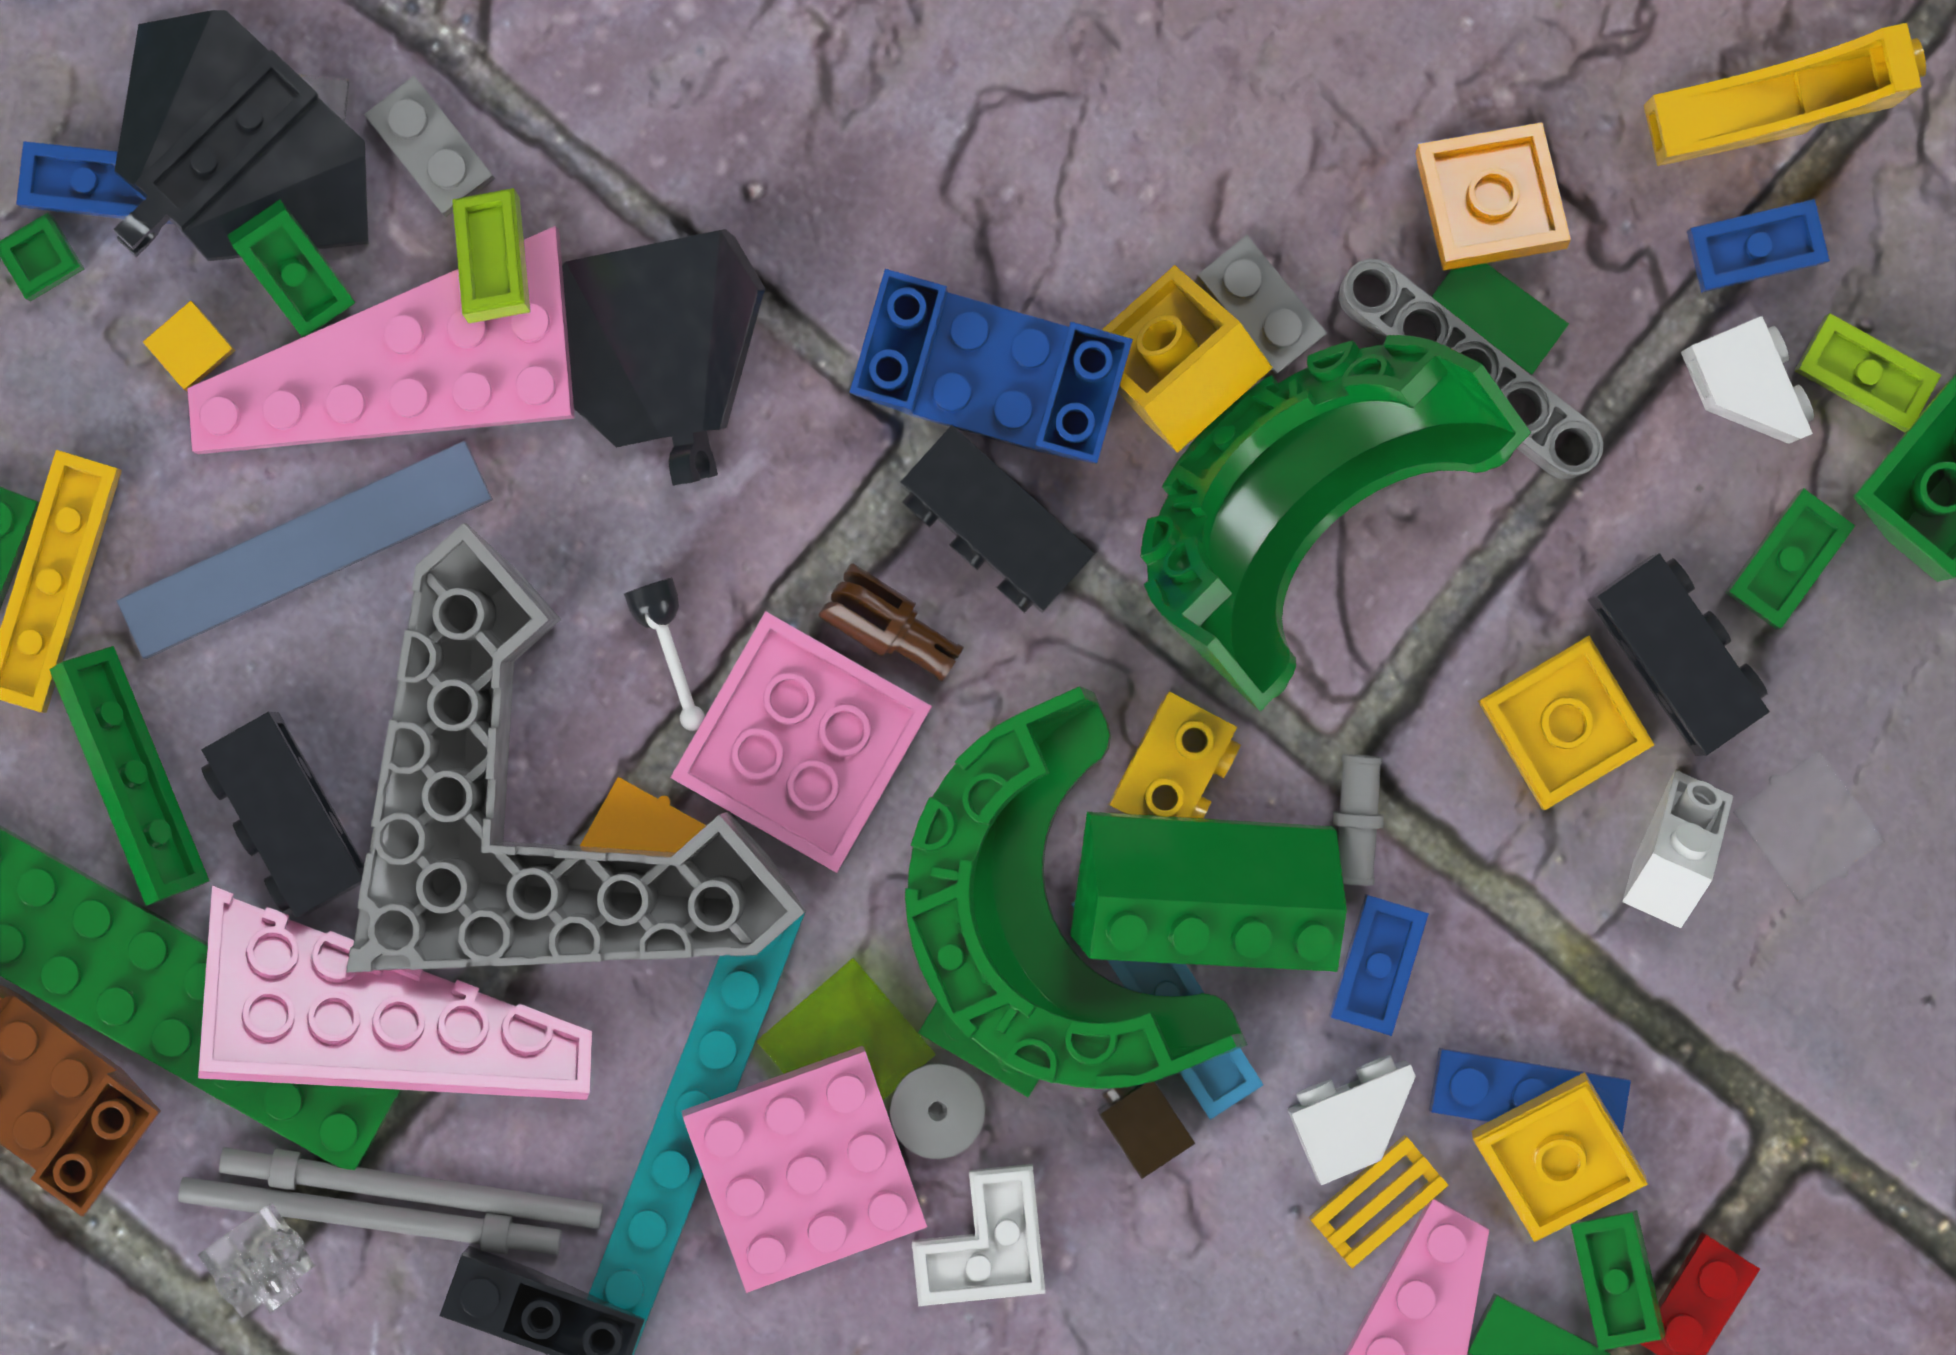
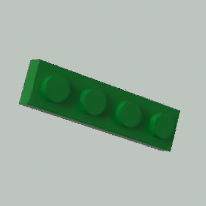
(129, 775)

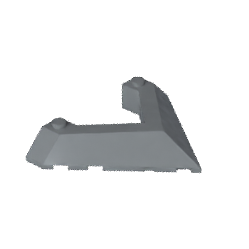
(438, 869)

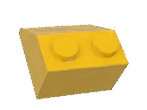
(1184, 358)

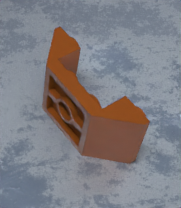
(65, 1105)

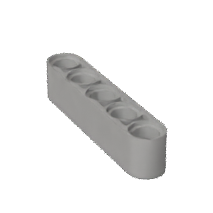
(1551, 412)

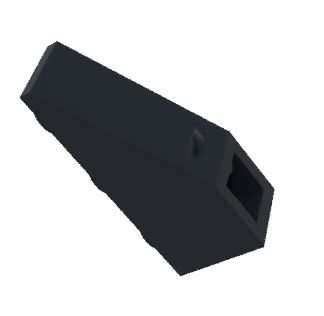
(536, 1309)

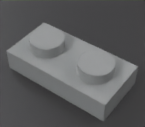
(429, 145)
(1263, 303)

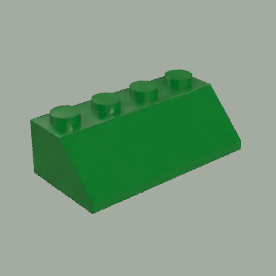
(1915, 489)
(1209, 892)

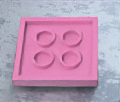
(801, 742)
(804, 1169)

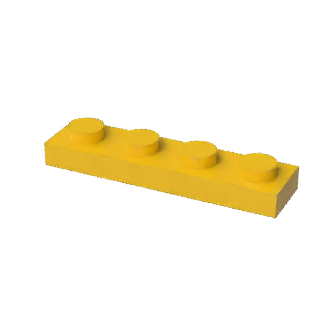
(53, 577)

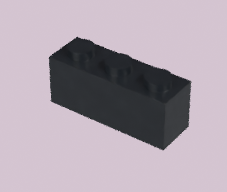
(994, 521)
(1681, 653)
(283, 815)

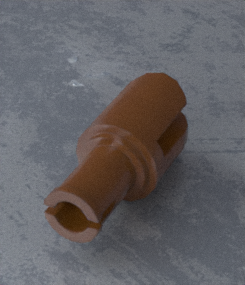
(887, 622)

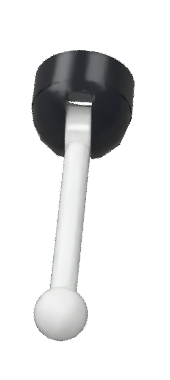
(655, 608)

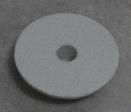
(937, 1111)

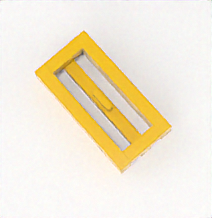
(1396, 1219)

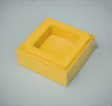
(189, 346)

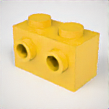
(1176, 762)

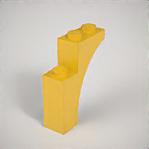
(1786, 97)

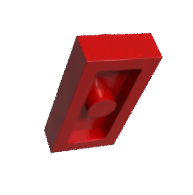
(1702, 1298)

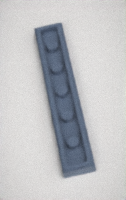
(304, 550)

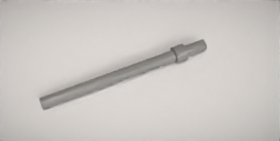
(287, 1169)
(493, 1233)

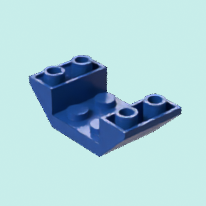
(990, 369)

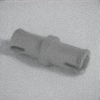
(1358, 818)

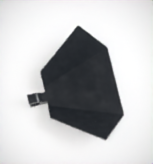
(227, 131)
(662, 342)

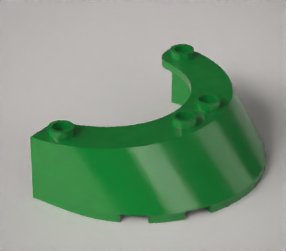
(1287, 467)
(989, 930)

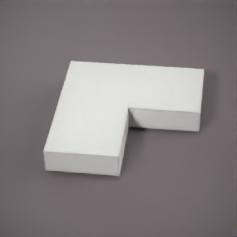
(1001, 1255)

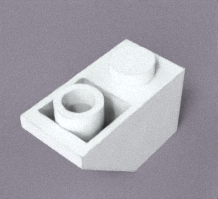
(1746, 382)
(1679, 850)
(1351, 1123)

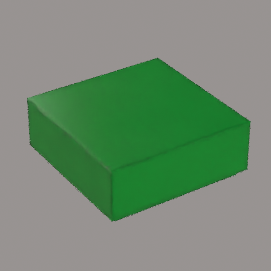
(39, 257)

